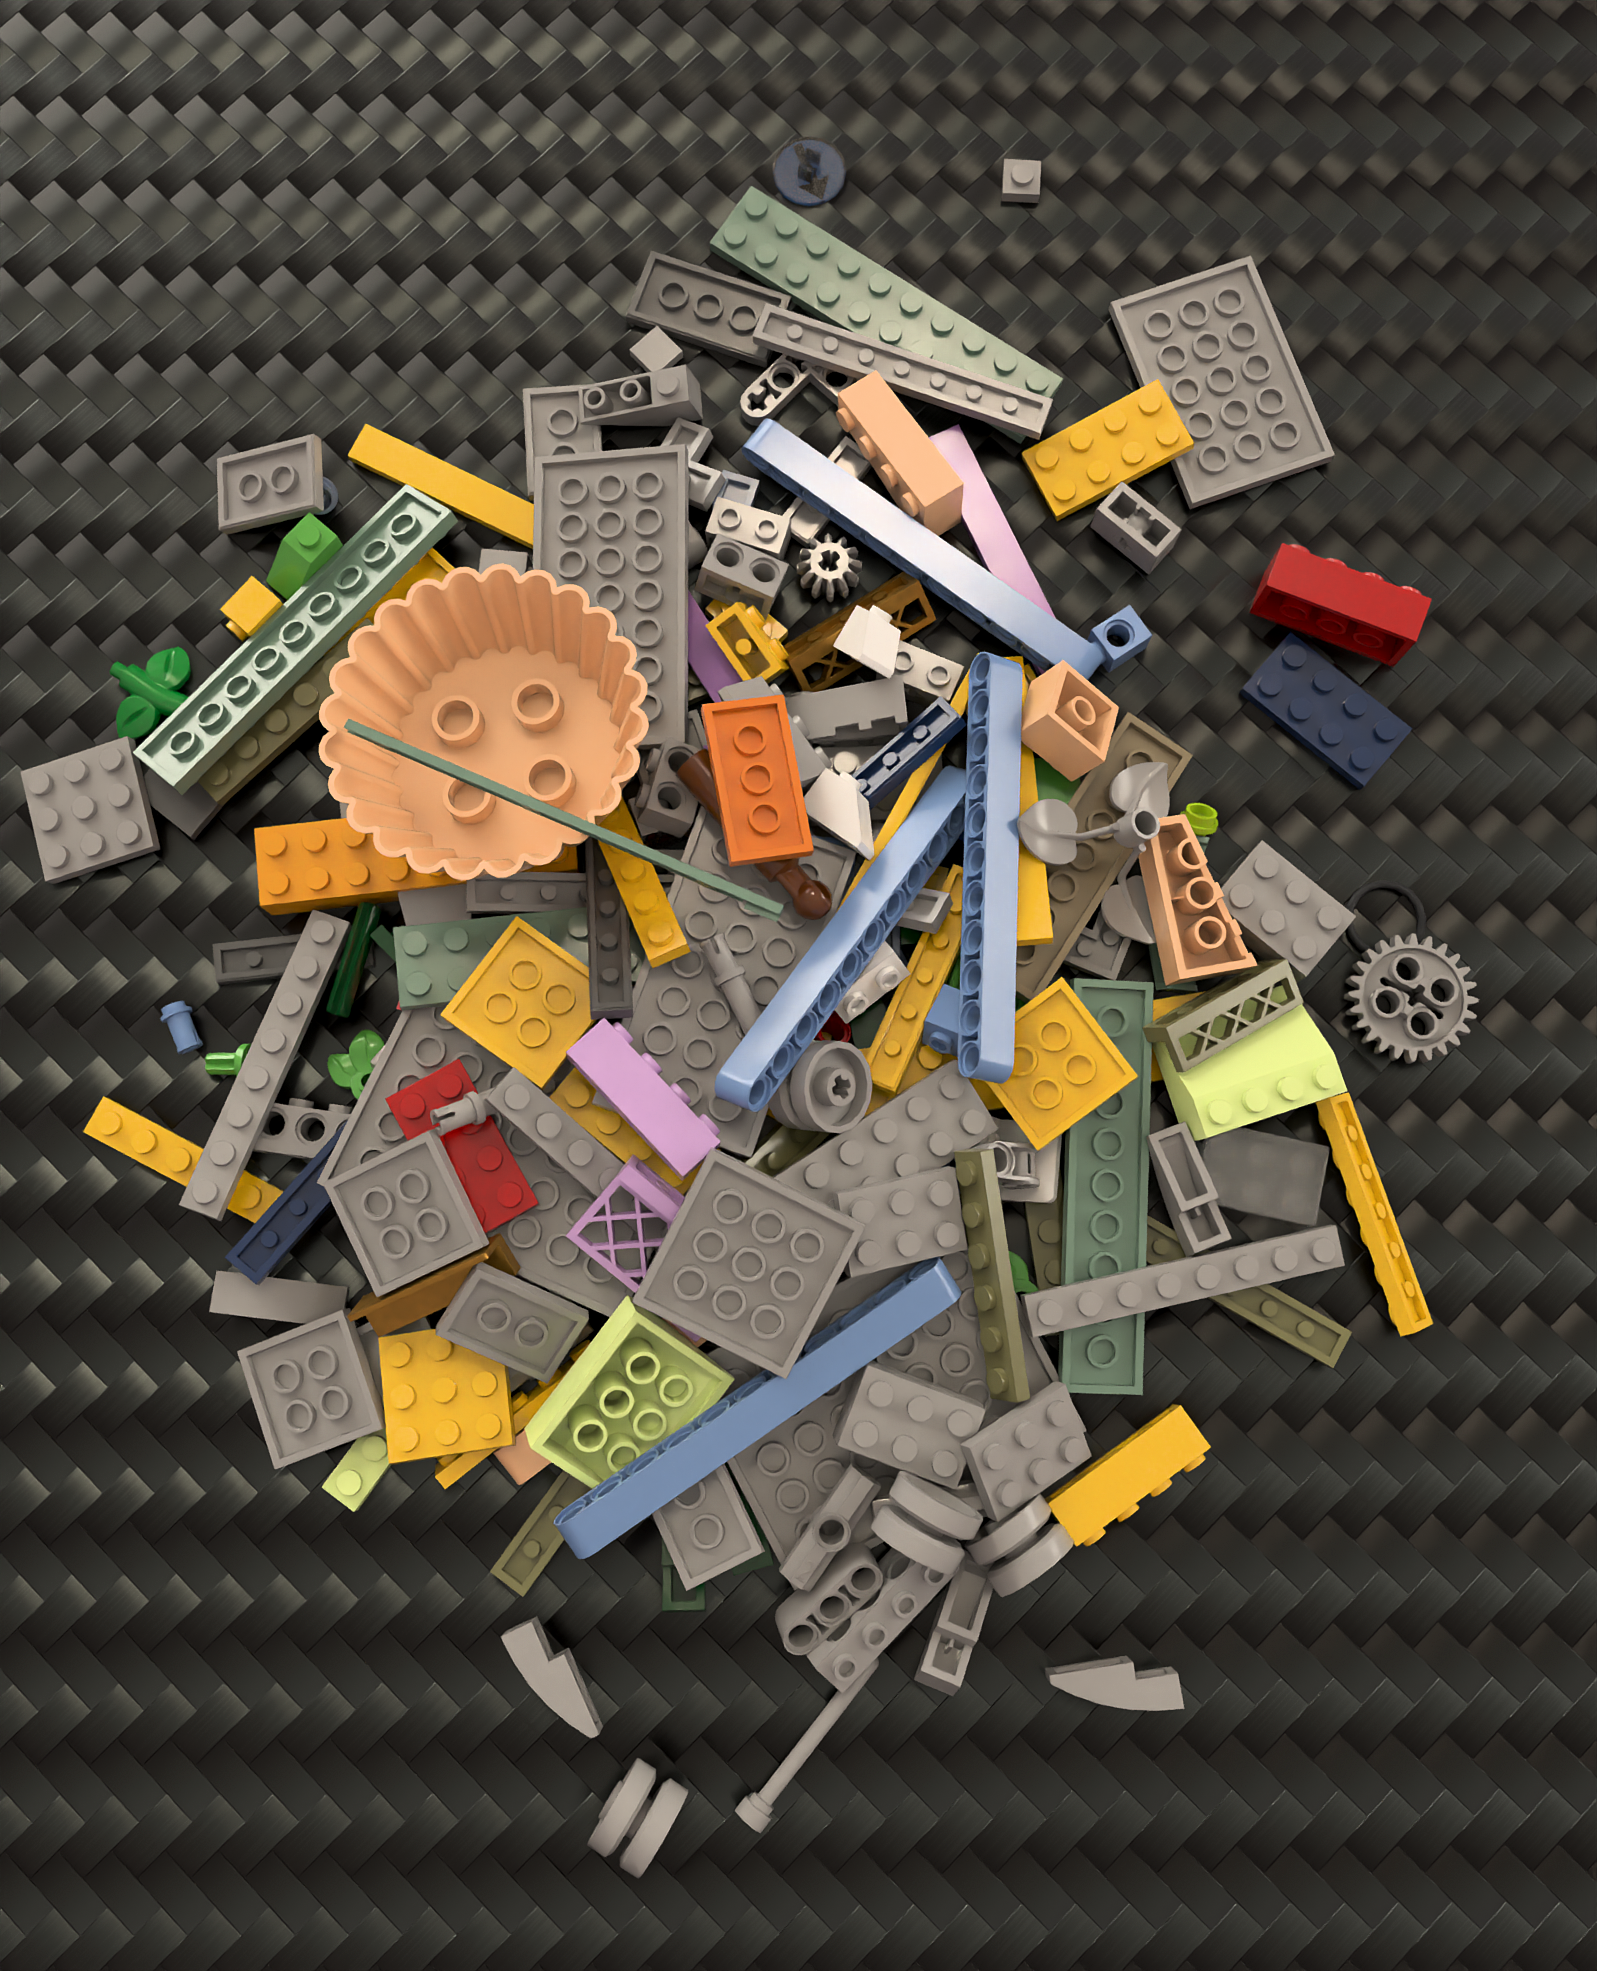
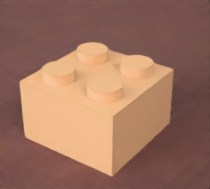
(1067, 721)

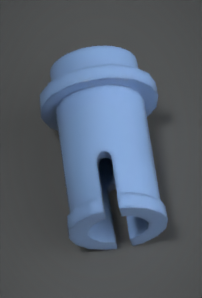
(181, 1026)

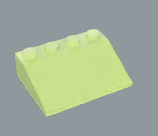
(1255, 1077)
(624, 1396)

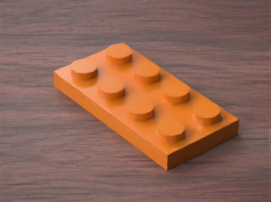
(756, 780)

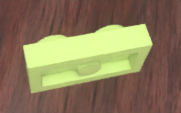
(359, 1470)

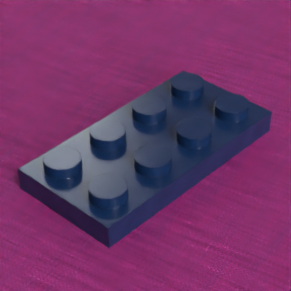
(1325, 711)

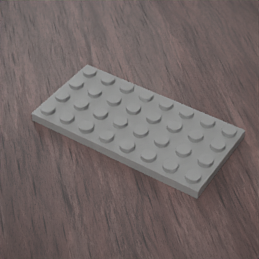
(622, 536)
(677, 1005)

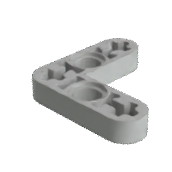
(809, 373)

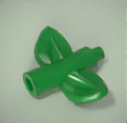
(151, 691)

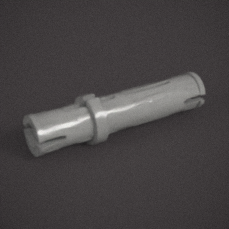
(731, 979)
(469, 1110)

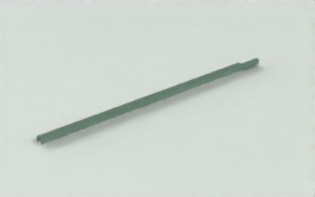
(755, 902)

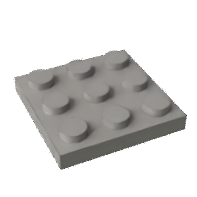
(90, 810)
(406, 1213)
(312, 1388)

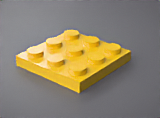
(525, 1003)
(1060, 1066)
(442, 1398)

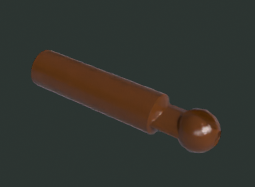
(809, 897)

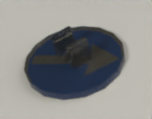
(809, 171)

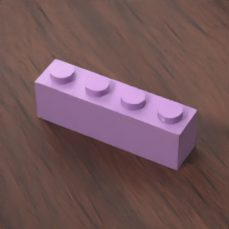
(643, 1098)

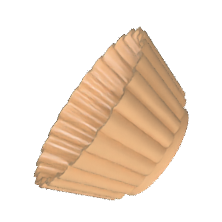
(502, 684)

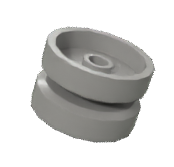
(824, 1089)
(926, 1523)
(1020, 1546)
(637, 1817)

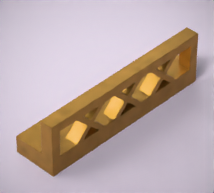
(819, 640)

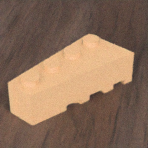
(901, 454)
(1187, 908)

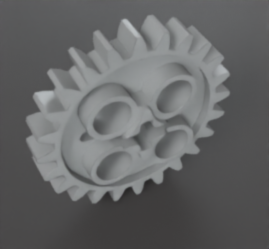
(1427, 968)

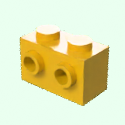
(747, 644)

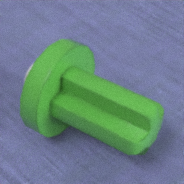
(226, 1062)

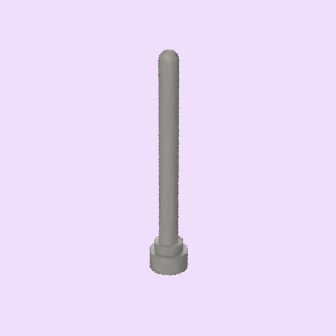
(757, 1808)

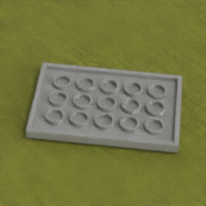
(1228, 378)

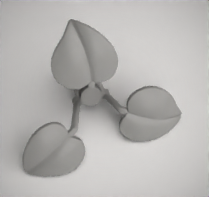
(1051, 837)

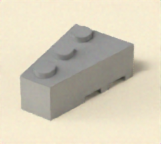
(852, 714)

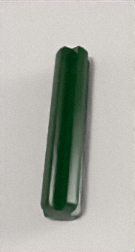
(353, 959)

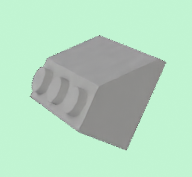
(809, 761)

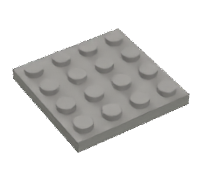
(748, 1263)

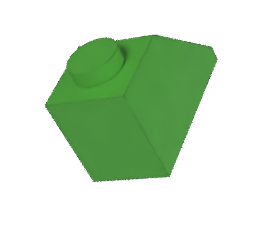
(302, 555)

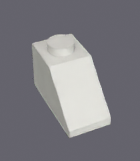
(870, 639)
(841, 811)

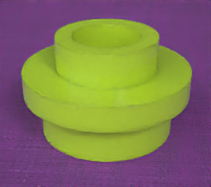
(1201, 818)

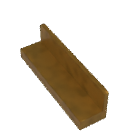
(431, 1290)

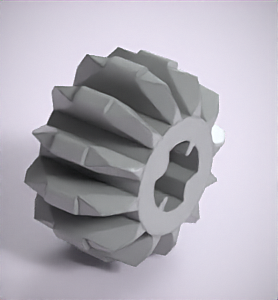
(834, 554)

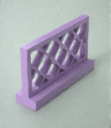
(647, 1189)

